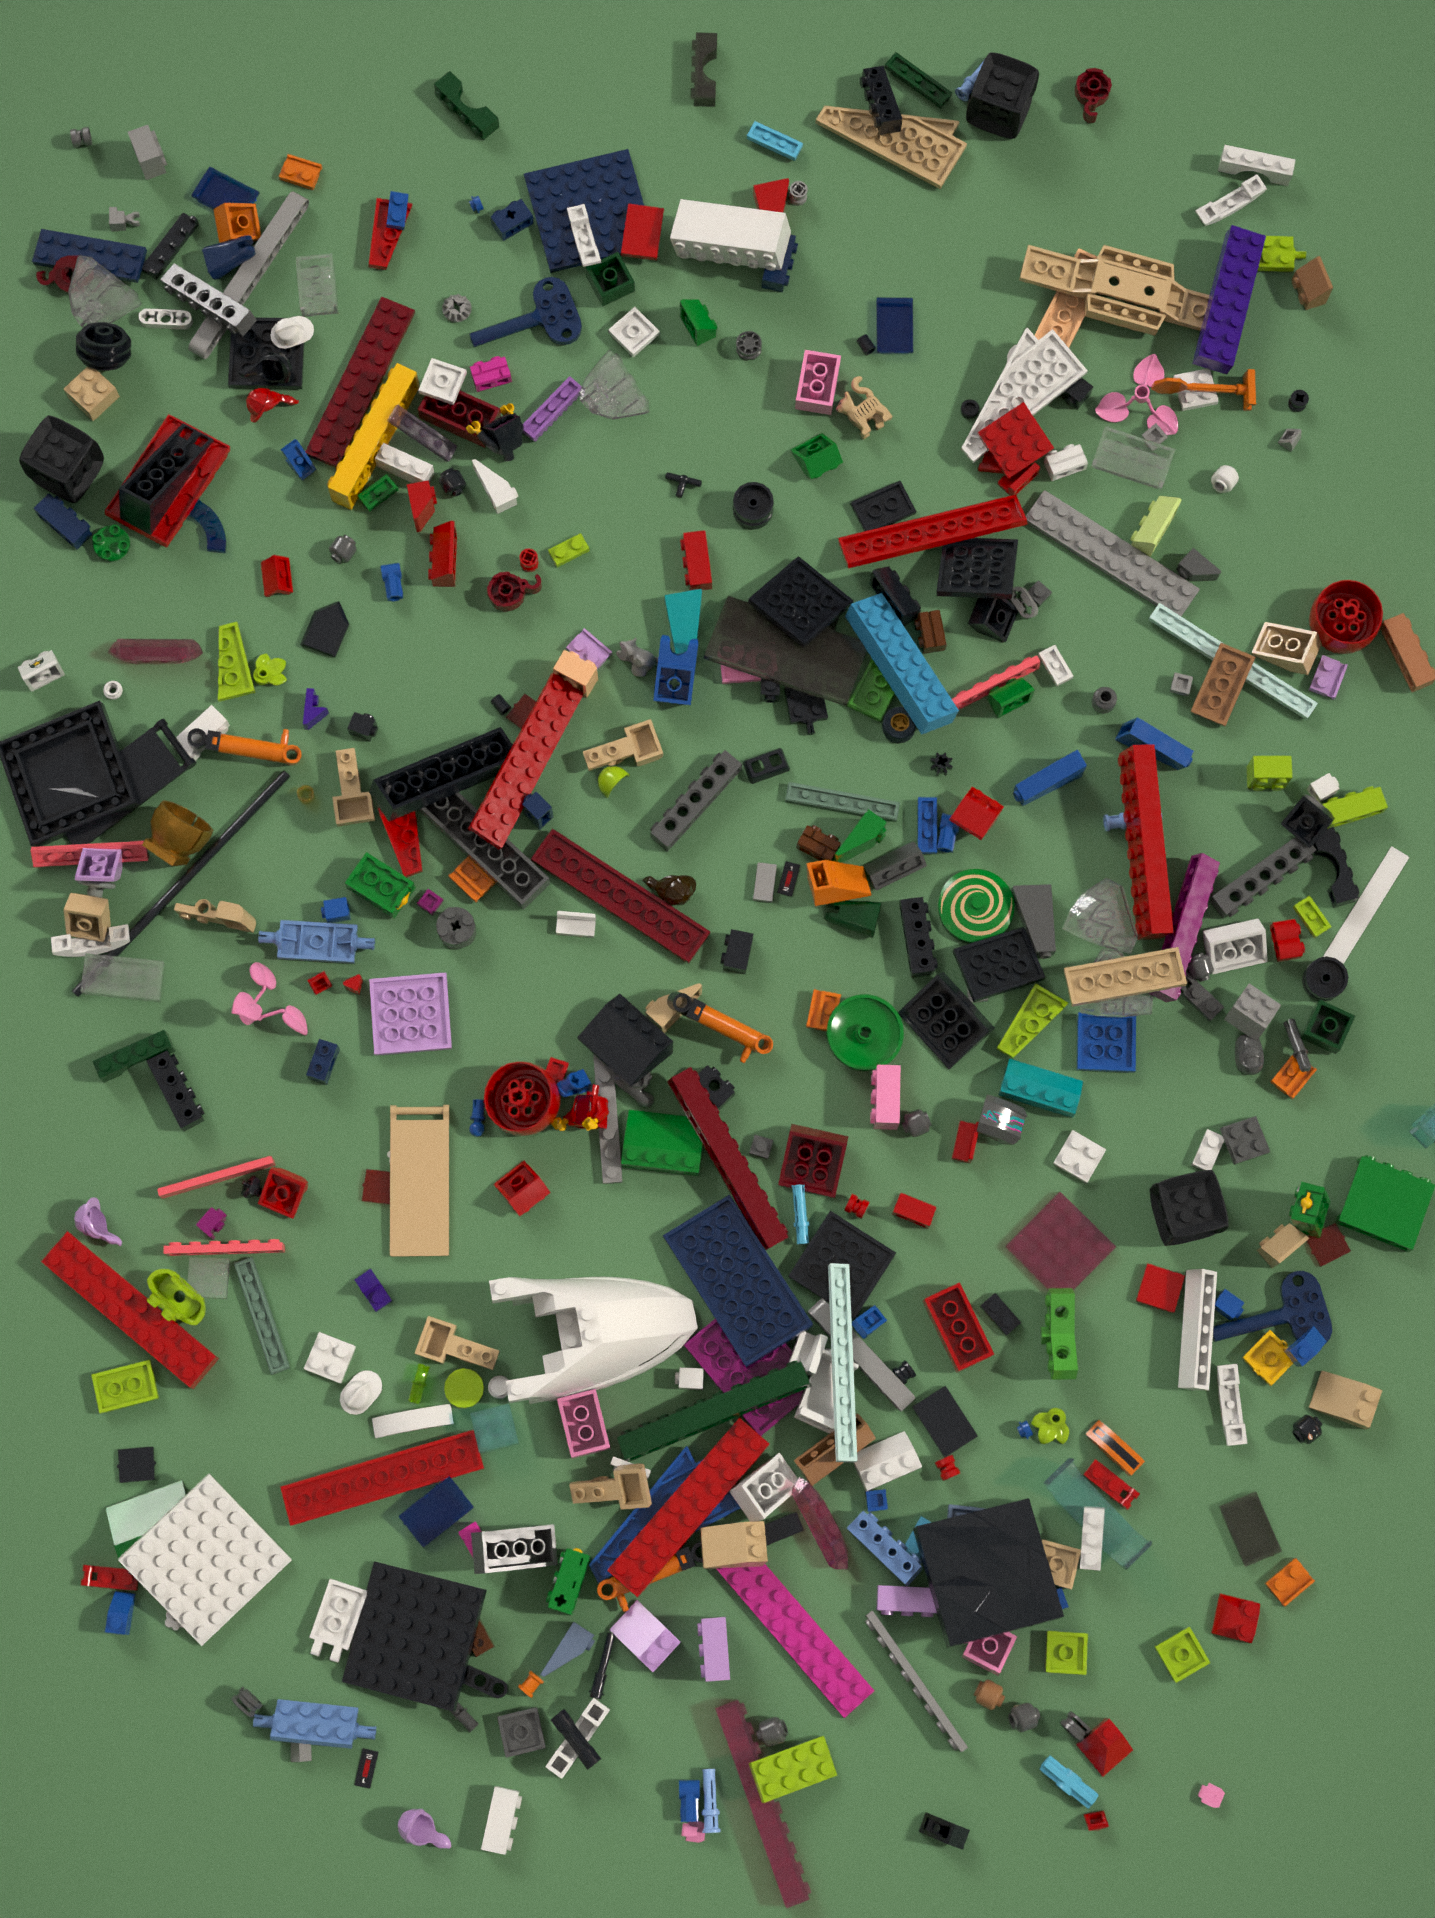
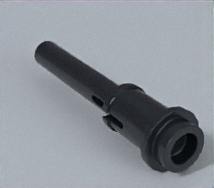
(600, 1677)

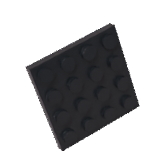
(252, 346)
(978, 568)
(800, 601)
(842, 1243)

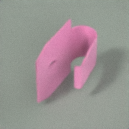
(1211, 1795)
(693, 1831)

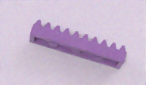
(551, 409)

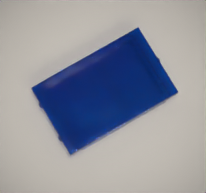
(220, 188)
(894, 325)
(436, 1511)

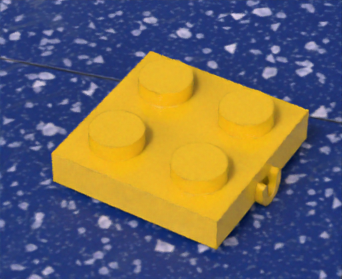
(1268, 1358)

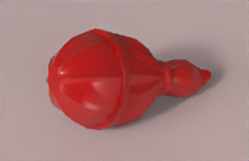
(263, 400)

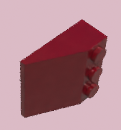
(813, 1160)

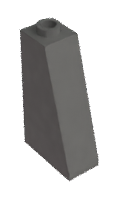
(1036, 913)

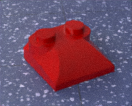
(283, 1192)
(1236, 1618)

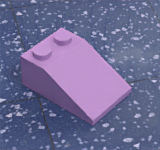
(99, 865)
(645, 1636)

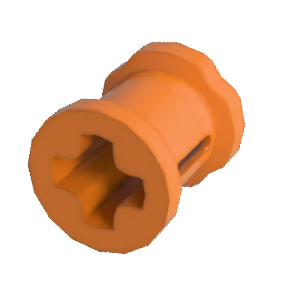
(530, 1684)

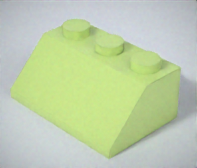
(1155, 524)

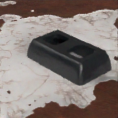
(769, 771)

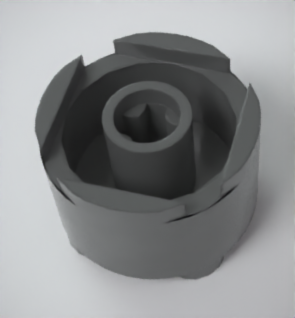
(456, 917)

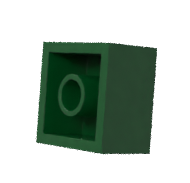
(610, 279)
(1327, 1027)

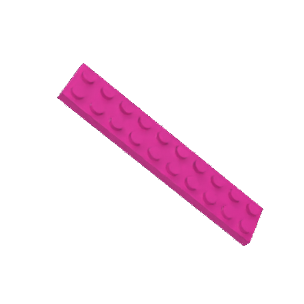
(799, 1636)

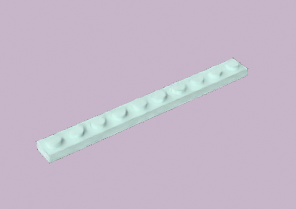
(1208, 647)
(842, 1363)

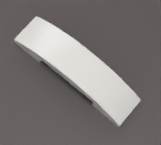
(1231, 202)
(583, 235)
(77, 947)
(1230, 1404)
(412, 1420)

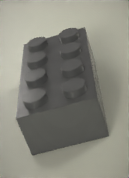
(514, 1549)

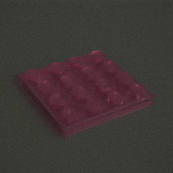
(1060, 1245)

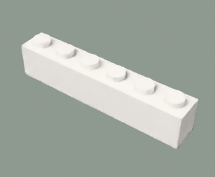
(1197, 1329)

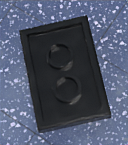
(883, 507)
(944, 1421)

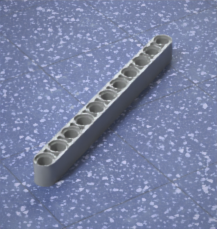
(253, 269)

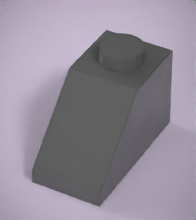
(1197, 568)

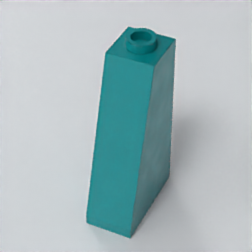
(683, 617)

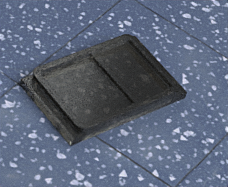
(1250, 1529)

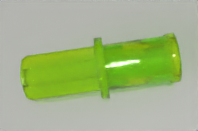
(418, 1383)

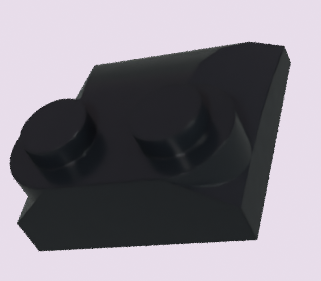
(1308, 820)

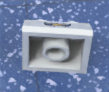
(41, 670)

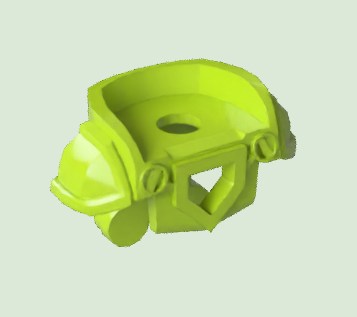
(164, 1285)

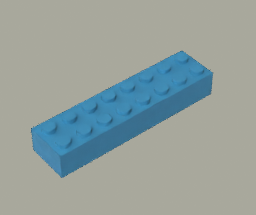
(901, 663)

